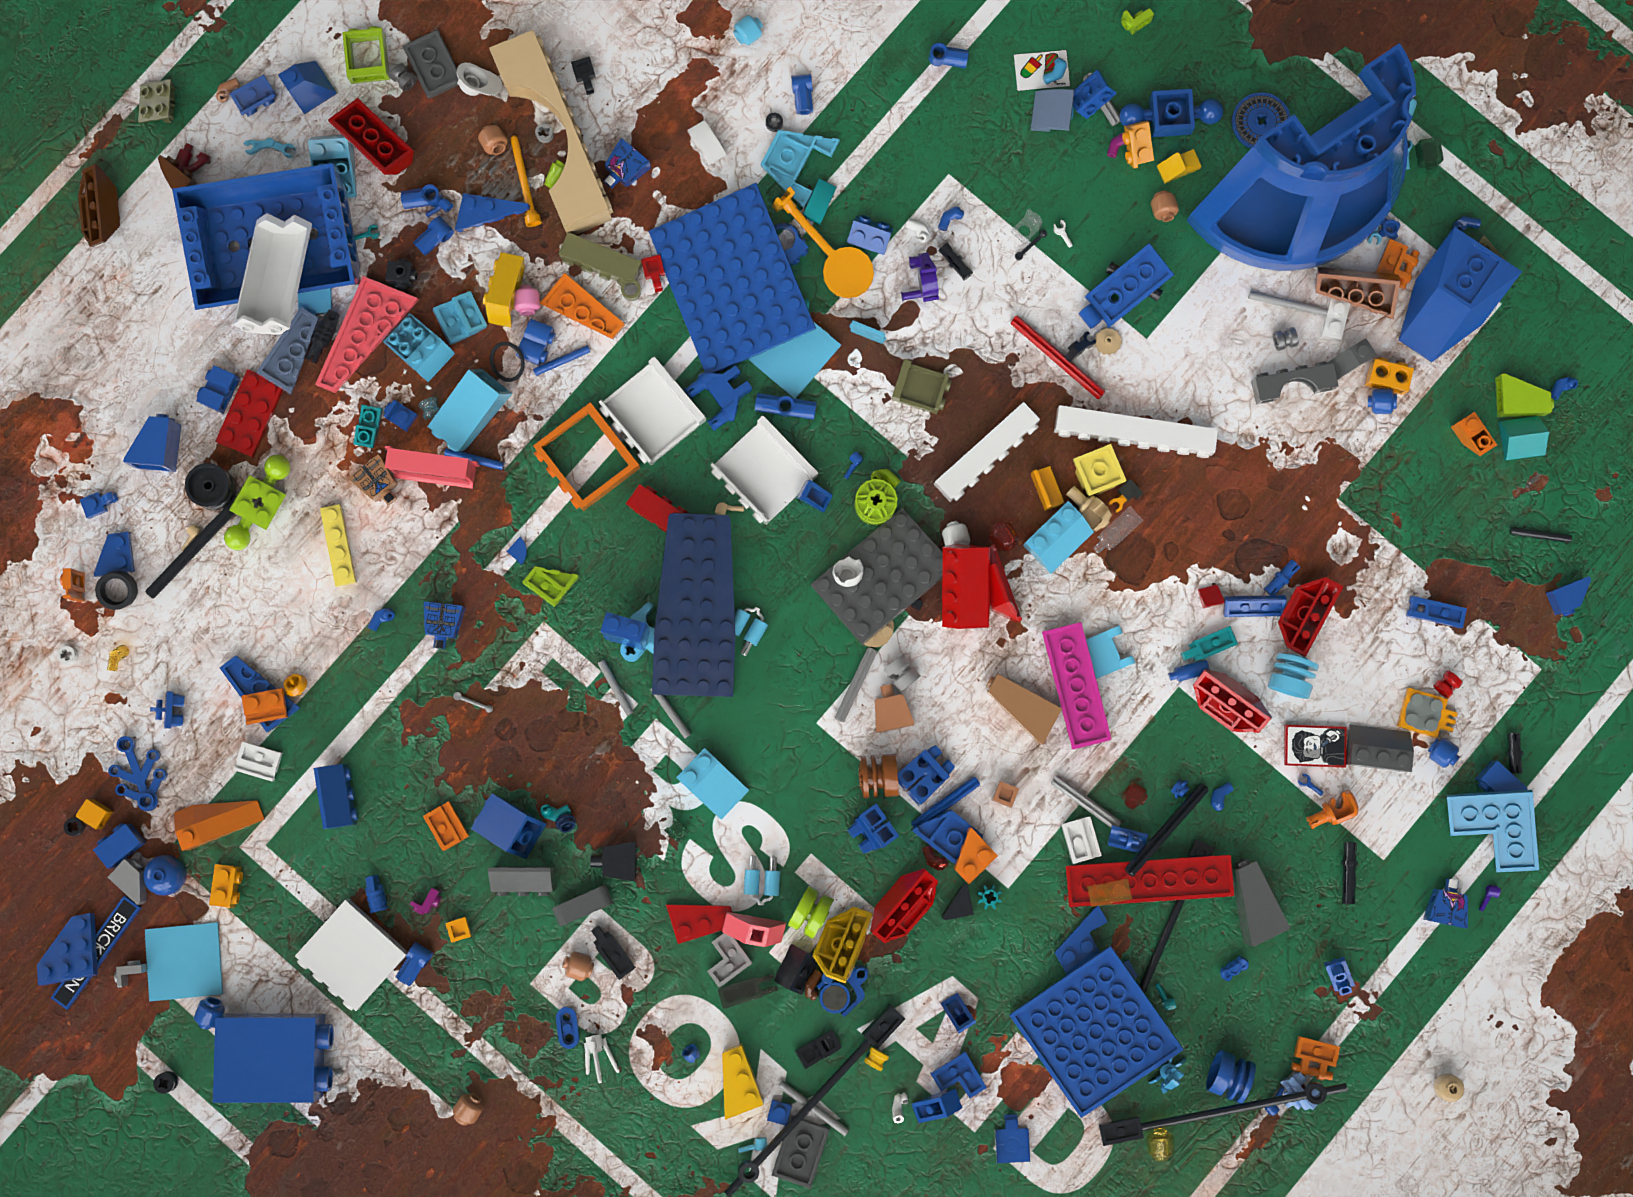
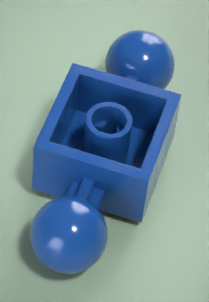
(1182, 109)

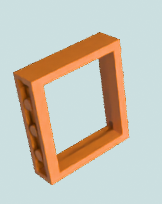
(565, 486)

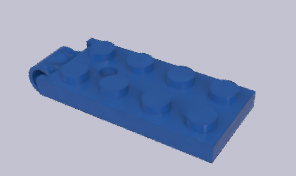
(1132, 284)

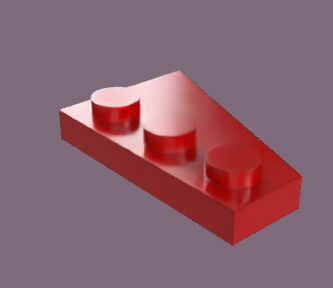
(696, 920)

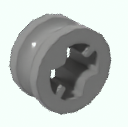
(542, 138)

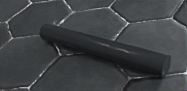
(1540, 534)

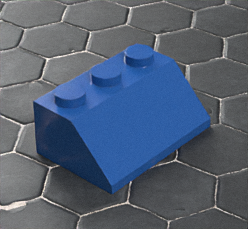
(335, 796)

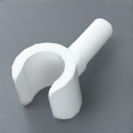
(1063, 234)

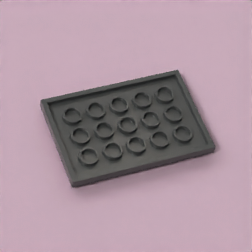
(898, 570)

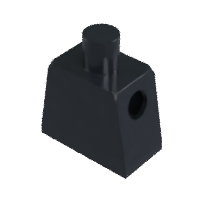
(617, 861)

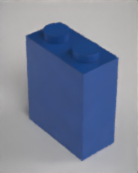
(625, 631)

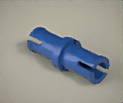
(1282, 577)

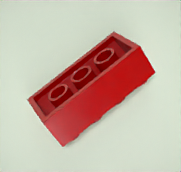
(373, 138)
(966, 586)

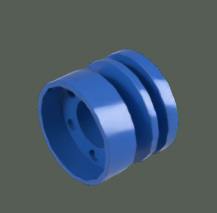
(1232, 1077)

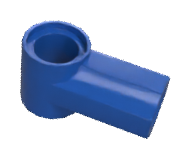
(951, 56)
(802, 89)
(419, 197)
(437, 232)
(416, 960)

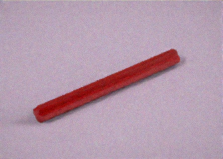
(1056, 356)

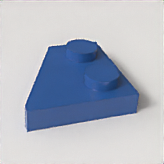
(116, 555)

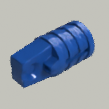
(375, 894)

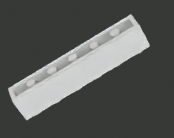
(986, 452)

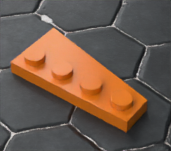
(577, 304)

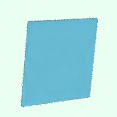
(798, 360)
(183, 961)

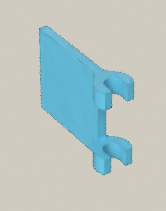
(1104, 653)

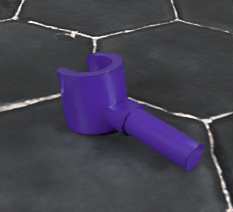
(1490, 891)

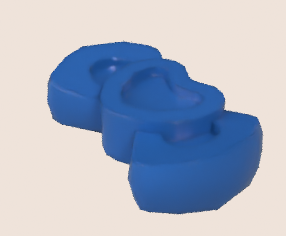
(1234, 968)

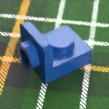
(399, 415)

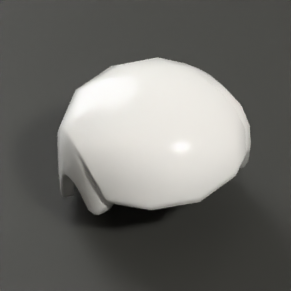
(848, 572)

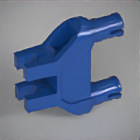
(722, 392)

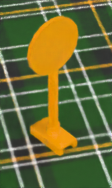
(847, 269)

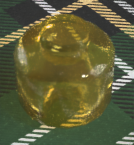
(1160, 1144)

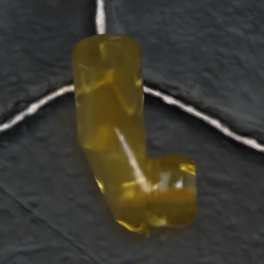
(117, 655)

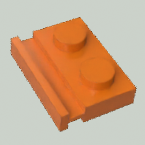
(74, 584)
(264, 706)
(446, 826)

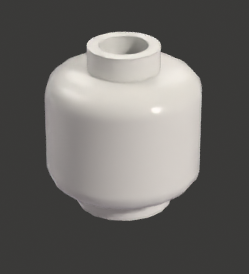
(955, 534)

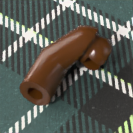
(811, 983)

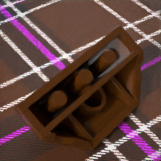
(97, 206)

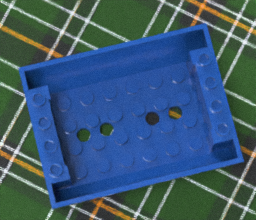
(228, 210)

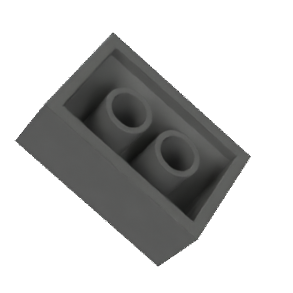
(1379, 748)
(522, 880)

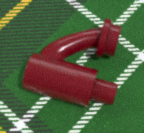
(184, 157)

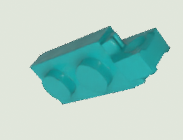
(1211, 644)

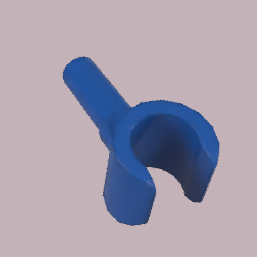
(443, 204)
(857, 459)
(1310, 785)
(1273, 1110)

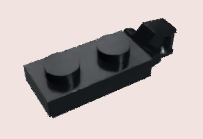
(612, 953)

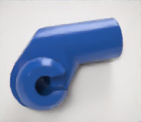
(948, 215)
(1465, 222)

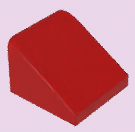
(1210, 596)

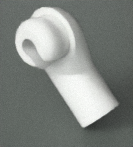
(920, 229)

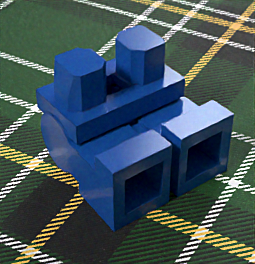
(871, 827)

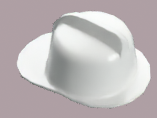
(476, 80)

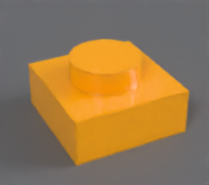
(458, 929)

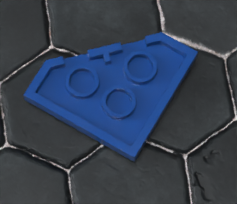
(72, 952)

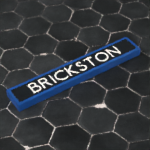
(105, 941)

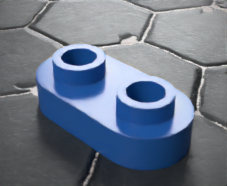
(567, 1027)

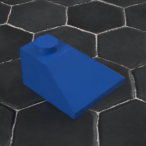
(307, 85)

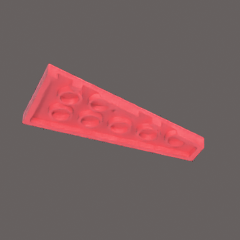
(367, 323)

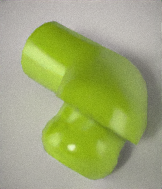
(886, 475)

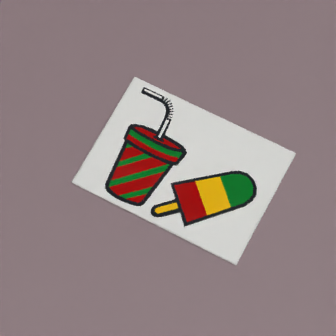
(1033, 66)

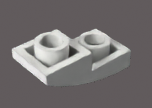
(707, 142)

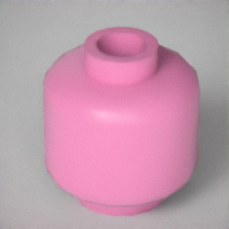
(527, 300)

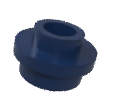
(565, 823)

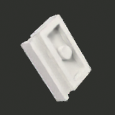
(258, 761)
(1081, 840)

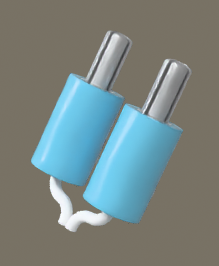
(755, 631)
(752, 880)

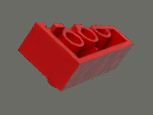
(651, 507)

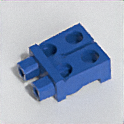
(929, 770)

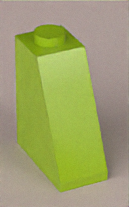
(1520, 398)

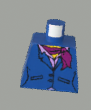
(625, 165)
(1448, 906)

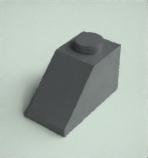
(1353, 358)

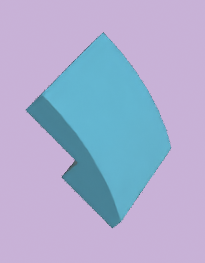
(459, 318)

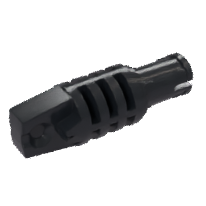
(323, 335)

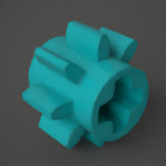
(991, 902)

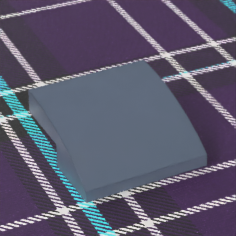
(1052, 110)

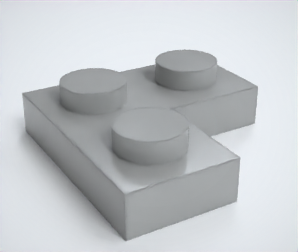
(733, 960)

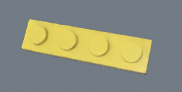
(338, 545)

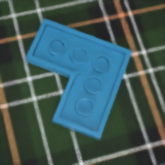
(1507, 817)

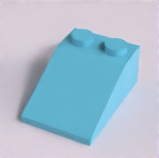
(712, 783)

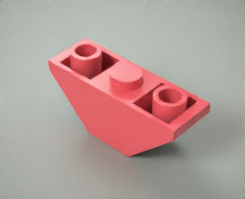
(753, 929)

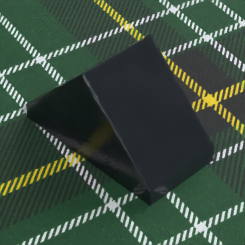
(960, 905)

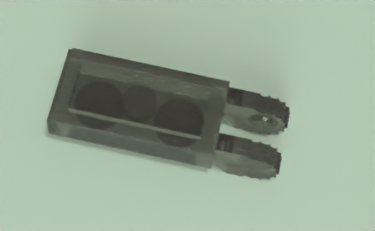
(744, 991)

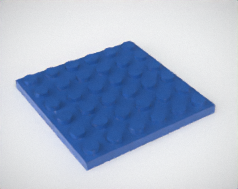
(1096, 1031)

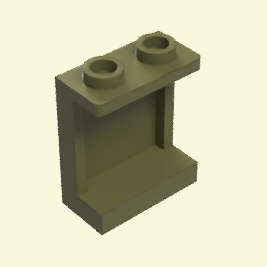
(921, 387)

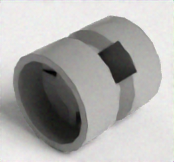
(902, 672)

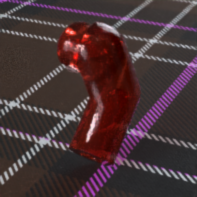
(934, 861)

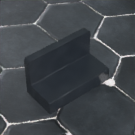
(795, 969)

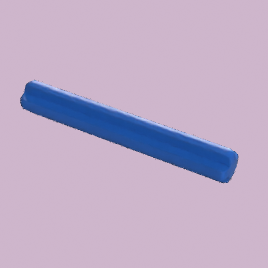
(948, 801)

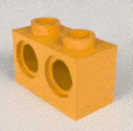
(1389, 379)

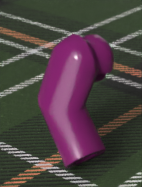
(1114, 145)

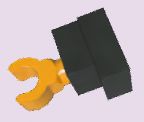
(1127, 492)

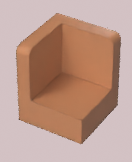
(1005, 794)

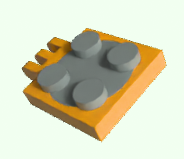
(1425, 713)

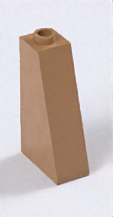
(1026, 708)

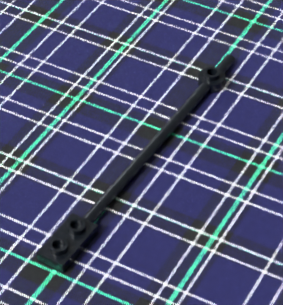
(1197, 850)
(875, 1035)
(1132, 1128)

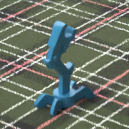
(1170, 1075)

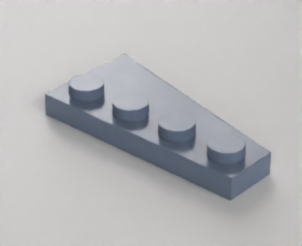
(288, 354)

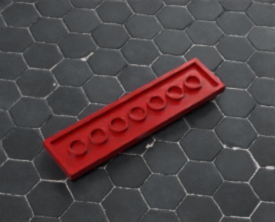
(1156, 879)

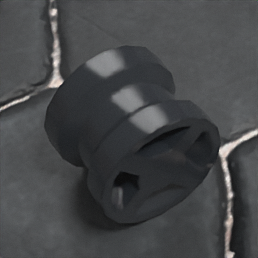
(170, 1080)

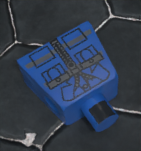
(442, 622)

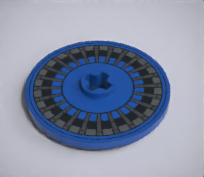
(1256, 107)

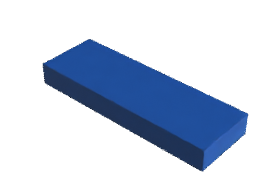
(1254, 606)

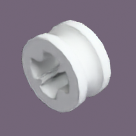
(61, 652)

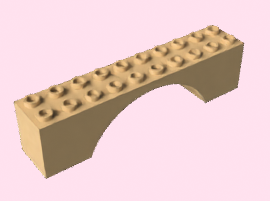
(530, 76)

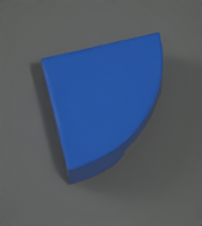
(518, 550)

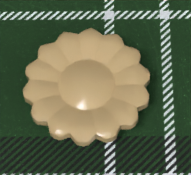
(1108, 341)

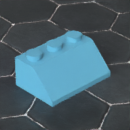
(1059, 537)

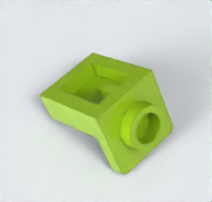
(1140, 20)

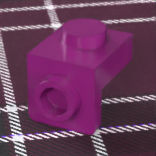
(432, 900)

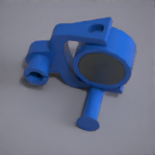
(836, 997)

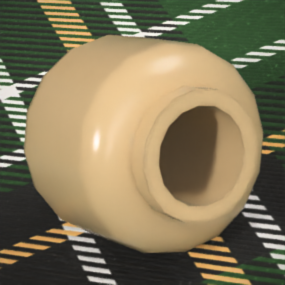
(1449, 1087)

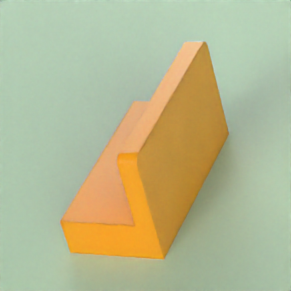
(1047, 488)

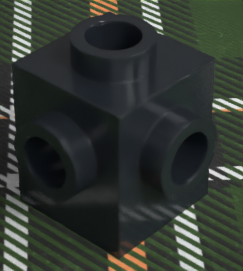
(401, 273)

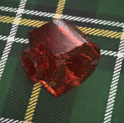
(1134, 795)

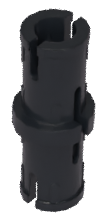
(955, 261)
(1515, 753)

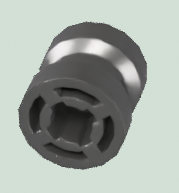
(403, 77)
(1285, 338)

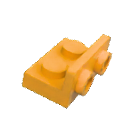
(1139, 143)
(225, 886)

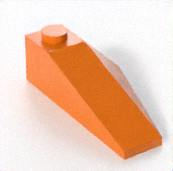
(208, 822)

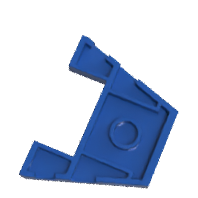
(1080, 946)

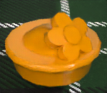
(295, 684)

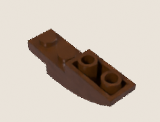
(173, 175)

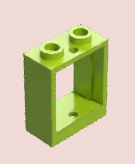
(367, 74)

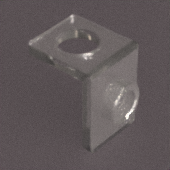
(1031, 220)

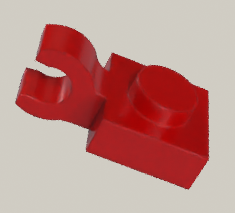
(653, 270)

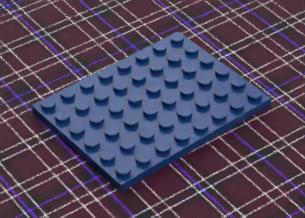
(732, 279)

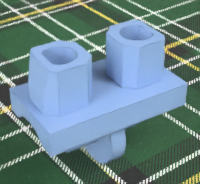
(1293, 1085)

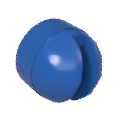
(691, 1053)

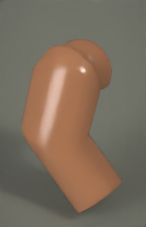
(225, 88)

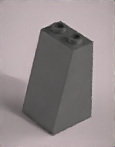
(1256, 905)

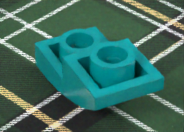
(819, 201)
(368, 426)

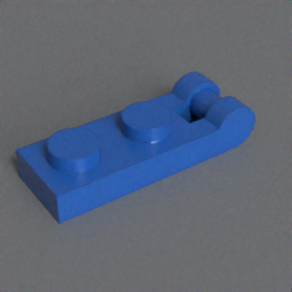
(1437, 612)

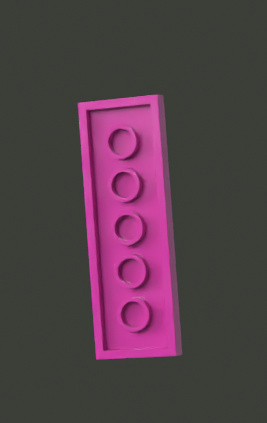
(1076, 685)

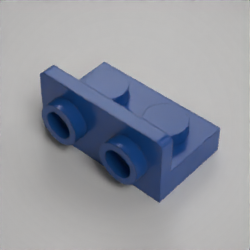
(1092, 94)

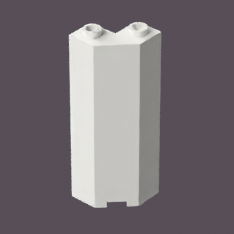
(272, 275)

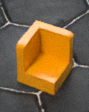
(94, 813)

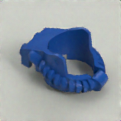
(799, 247)

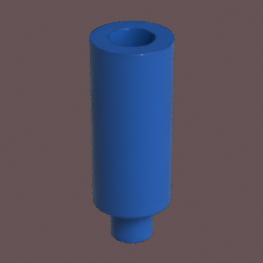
(1189, 671)

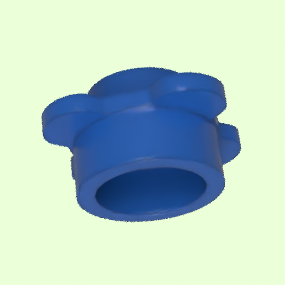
(1394, 225)
(1180, 788)

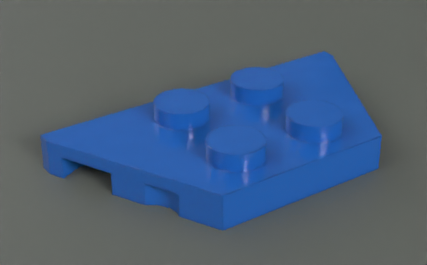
(945, 833)

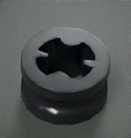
(779, 124)
(74, 833)

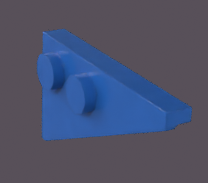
(480, 210)

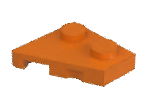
(973, 857)

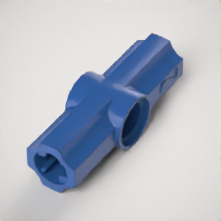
(772, 404)

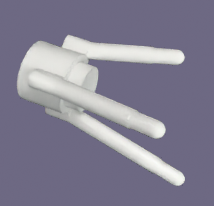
(594, 1045)

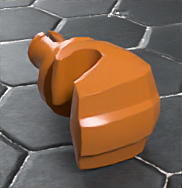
(1347, 810)

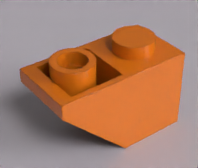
(1474, 434)

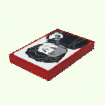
(1315, 746)

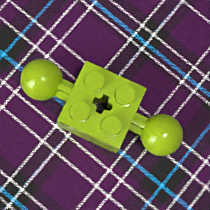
(238, 536)

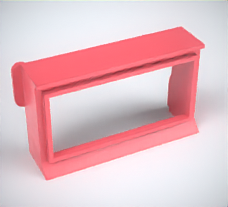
(431, 464)

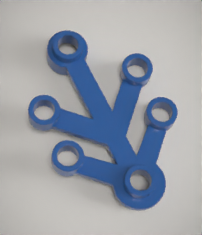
(139, 776)

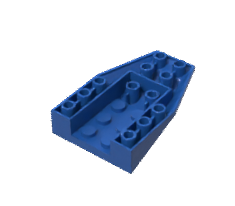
(1454, 294)

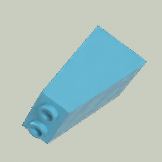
(468, 409)

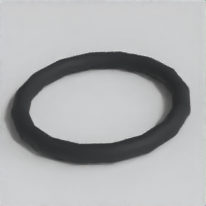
(520, 356)

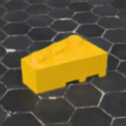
(502, 287)
(739, 1083)

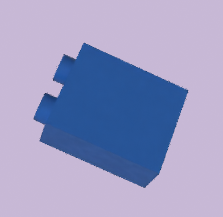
(271, 1058)

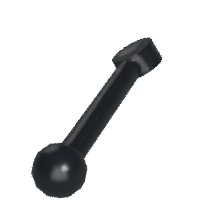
(1019, 255)

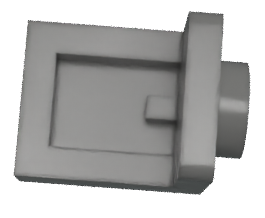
(122, 972)

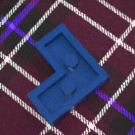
(959, 1070)

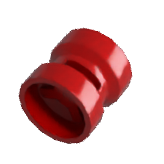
(1448, 684)

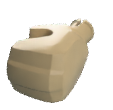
(1091, 508)

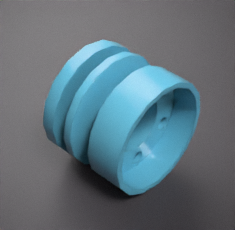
(1293, 675)

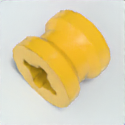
(876, 1058)

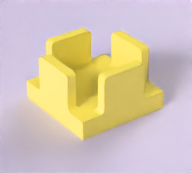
(1099, 470)

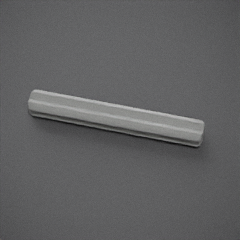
(856, 684)
(1085, 802)

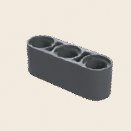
(582, 905)

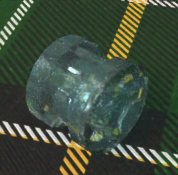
(429, 407)

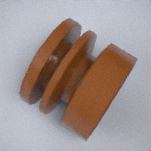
(879, 776)

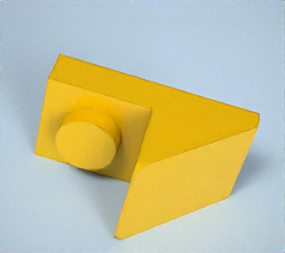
(1178, 166)

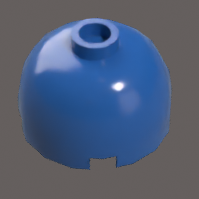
(164, 875)

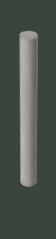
(1288, 303)
(816, 1110)

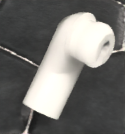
(897, 1112)

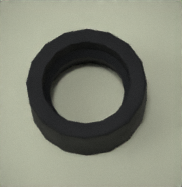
(107, 602)

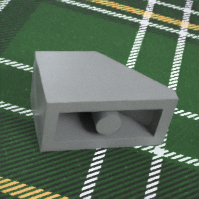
(129, 878)

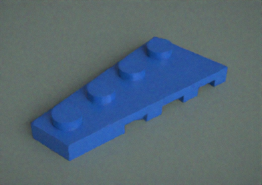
(248, 681)

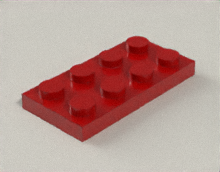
(249, 414)

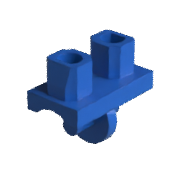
(170, 719)
(1127, 839)
(1340, 975)

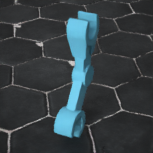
(268, 143)

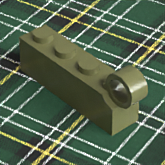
(602, 260)

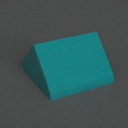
(1523, 437)

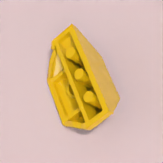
(842, 943)

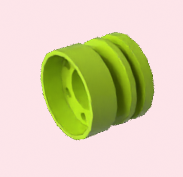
(882, 511)

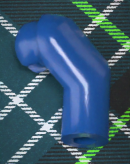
(1563, 384)
(379, 616)
(1218, 796)

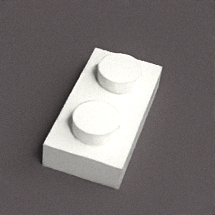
(1335, 320)

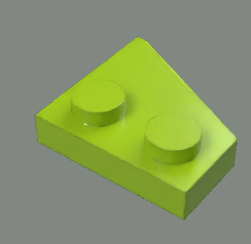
(549, 584)

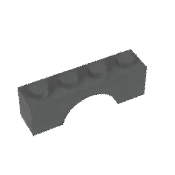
(1318, 378)

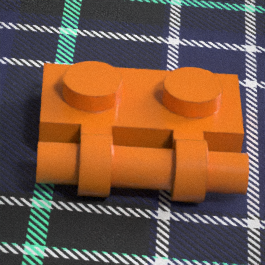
(1392, 259)
(1315, 1051)

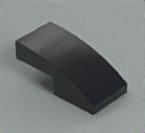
(818, 1049)

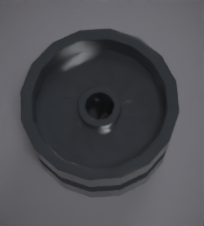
(199, 487)

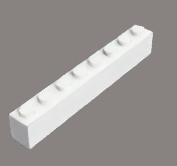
(1136, 431)

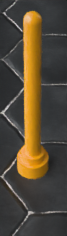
(532, 218)

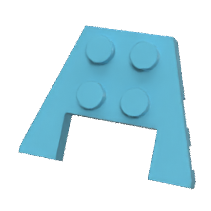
(788, 156)

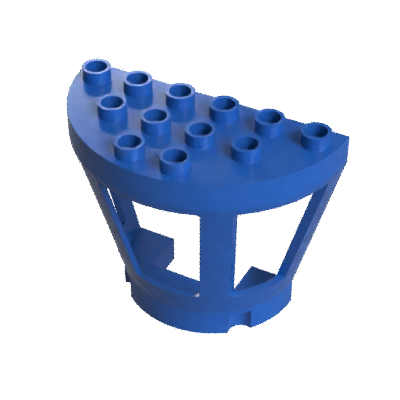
(1317, 195)

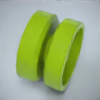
(813, 913)

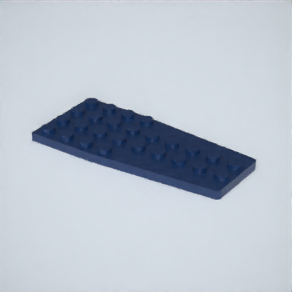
(695, 609)

